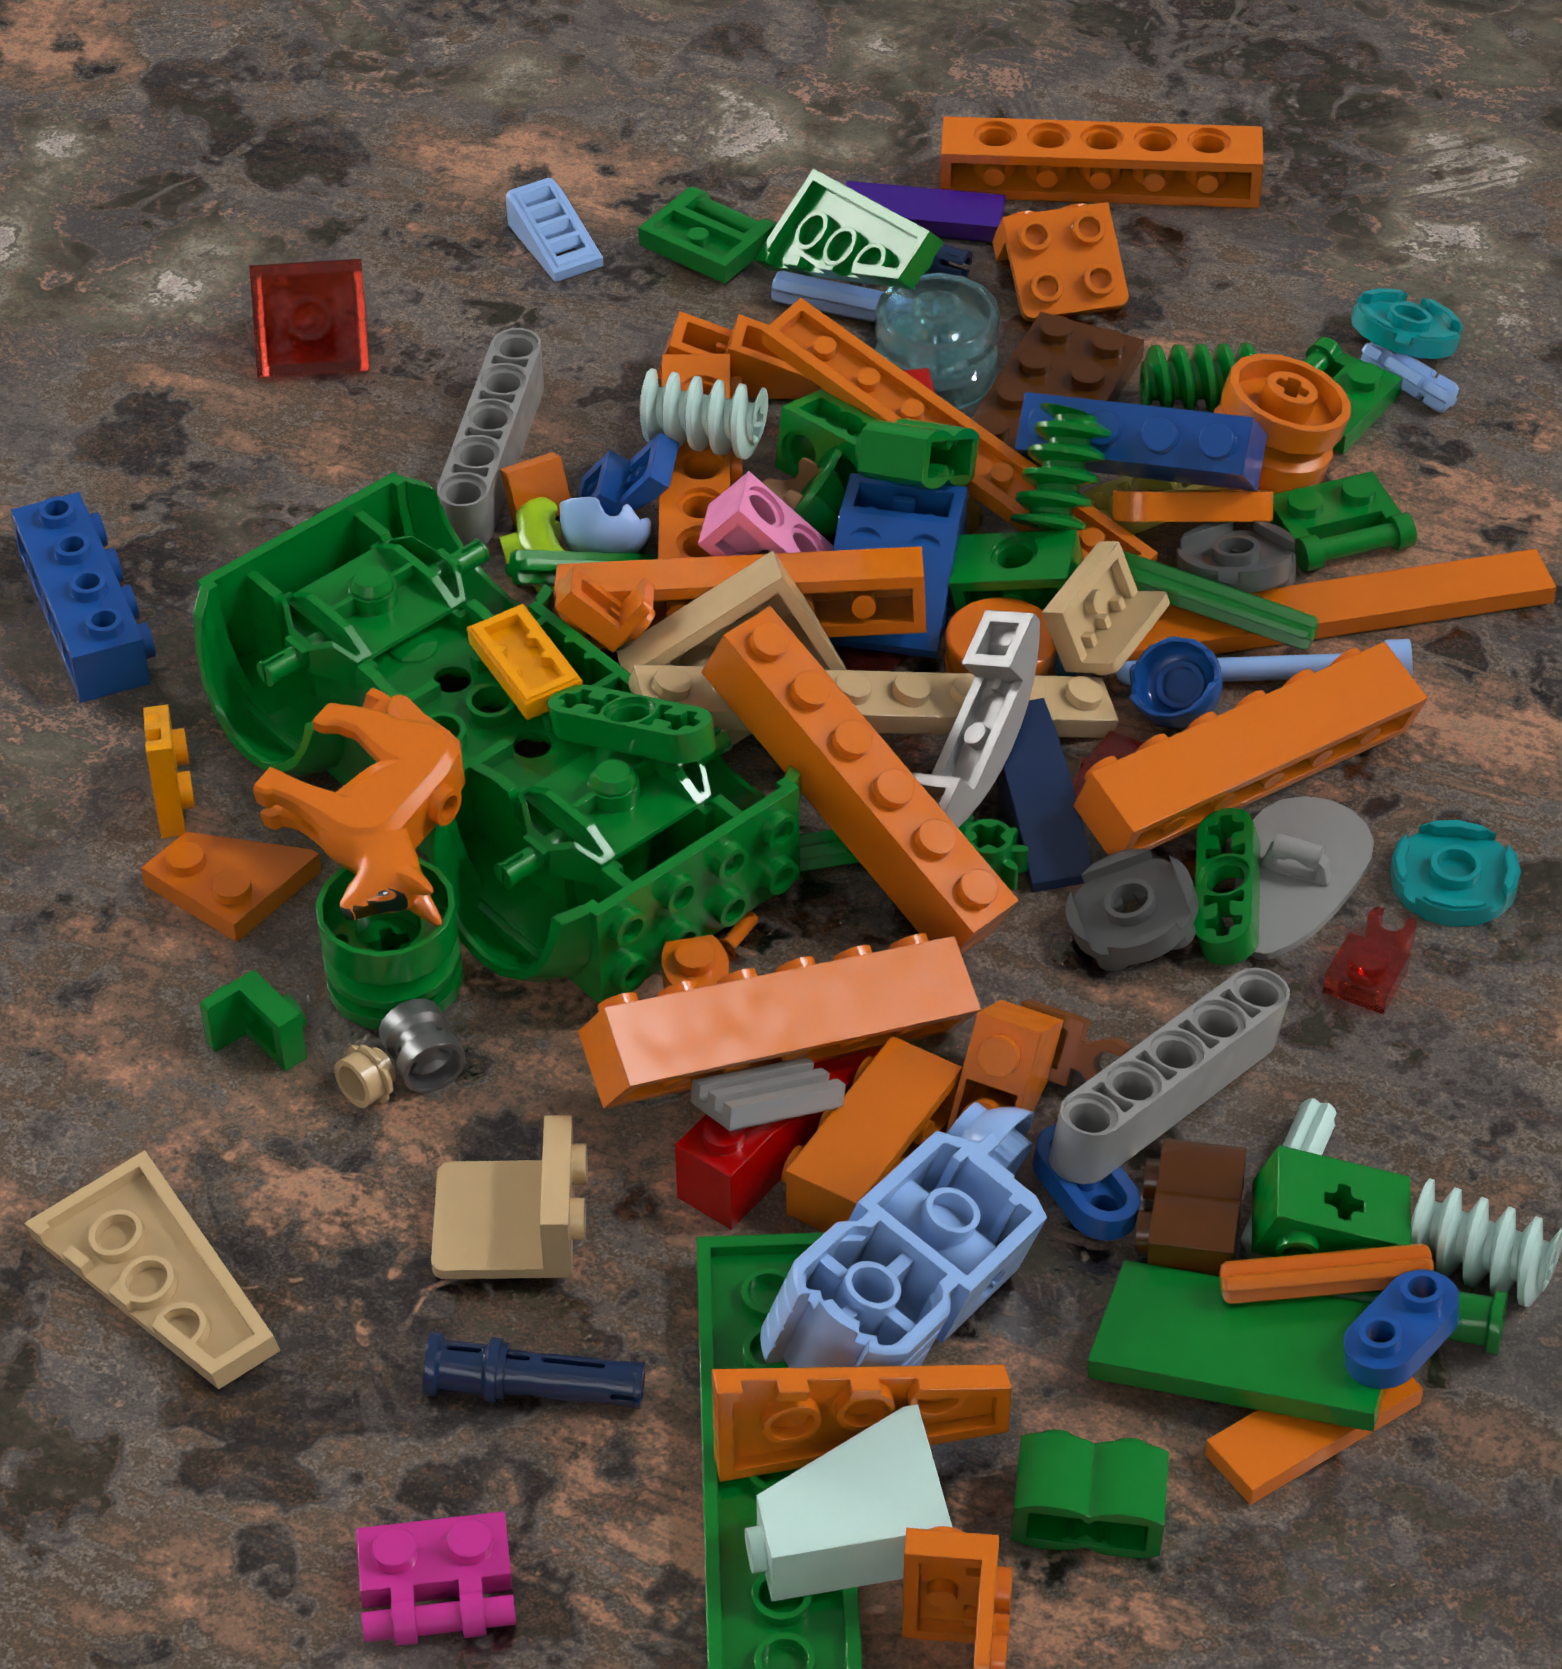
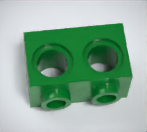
(813, 427)

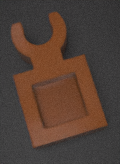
(1073, 1049)

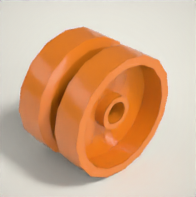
(1298, 411)

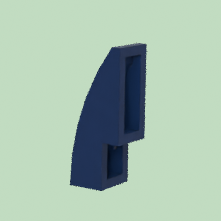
(1039, 802)

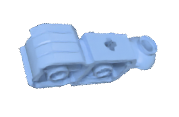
(913, 1251)

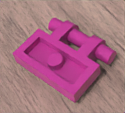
(434, 1562)

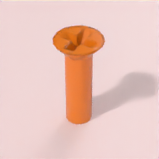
(738, 933)

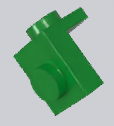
(259, 1011)

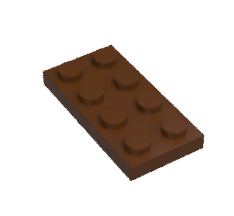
(1058, 360)

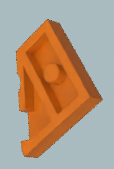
(229, 879)

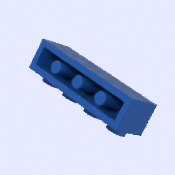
(82, 596)

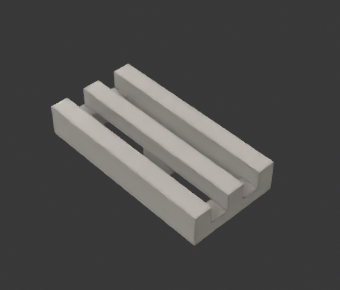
(767, 1094)

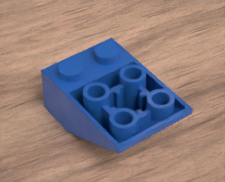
(903, 515)

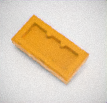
(522, 659)

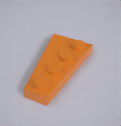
(794, 1415)

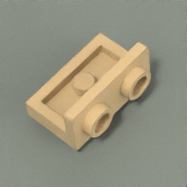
(1100, 613)

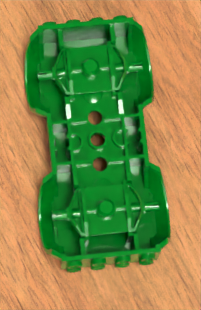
(552, 858)

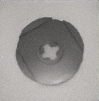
(1239, 558)
(1139, 936)

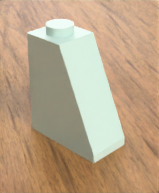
(848, 1511)

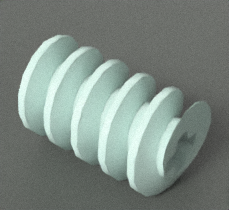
(702, 417)
(1485, 1244)

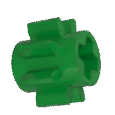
(999, 848)

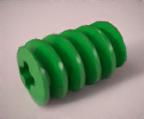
(1187, 378)
(1061, 469)

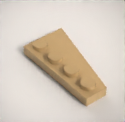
(158, 1268)

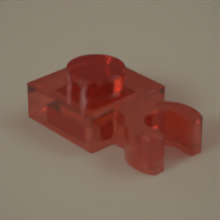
(1371, 966)

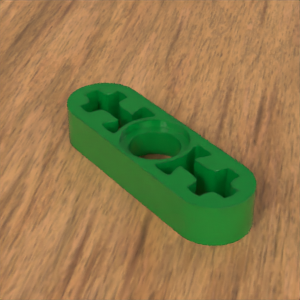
(632, 724)
(1240, 903)

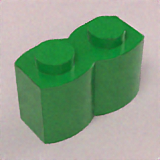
(917, 453)
(1090, 1494)

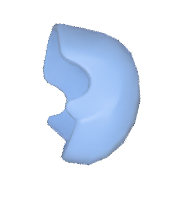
(590, 529)

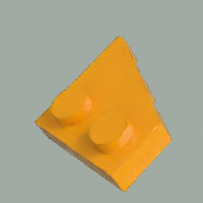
(165, 752)

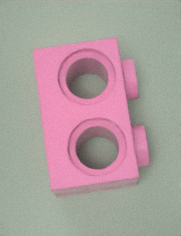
(756, 521)

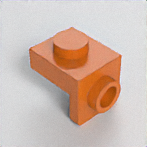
(600, 614)

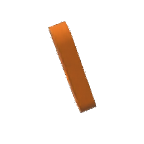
(1192, 505)

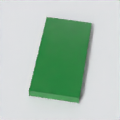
(1274, 1356)

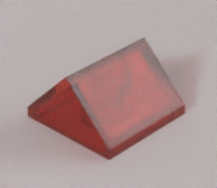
(310, 318)

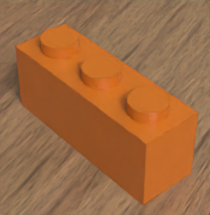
(884, 1118)

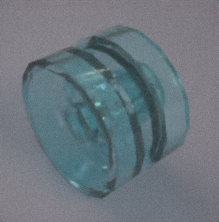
(942, 327)

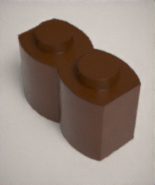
(1194, 1206)

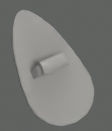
(1308, 868)

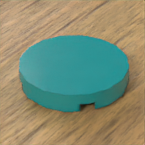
(1407, 327)
(1454, 873)

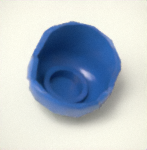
(1176, 682)

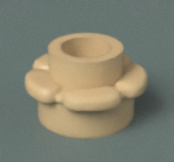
(365, 1075)

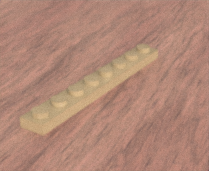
(899, 699)

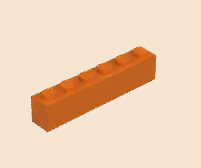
(847, 589)
(1249, 750)
(857, 782)
(777, 1017)

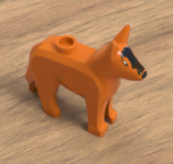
(382, 811)

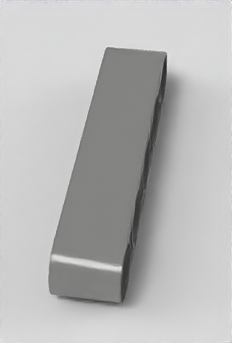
(492, 433)
(1168, 1075)

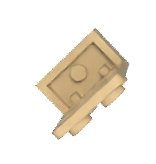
(512, 1214)

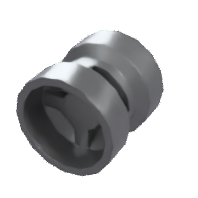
(423, 1048)

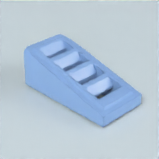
(549, 226)

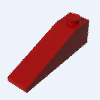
(733, 1170)

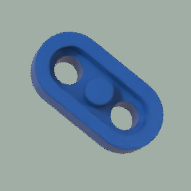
(1097, 1209)
(1414, 1318)

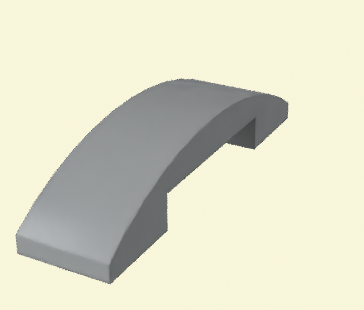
(990, 718)

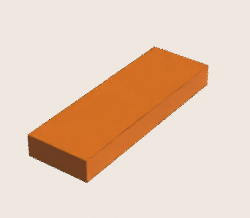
(1277, 1448)

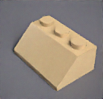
(696, 629)

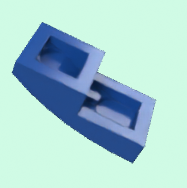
(633, 481)

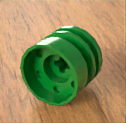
(388, 956)

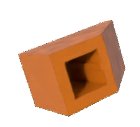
(1007, 1058)

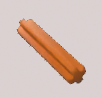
(1319, 1273)

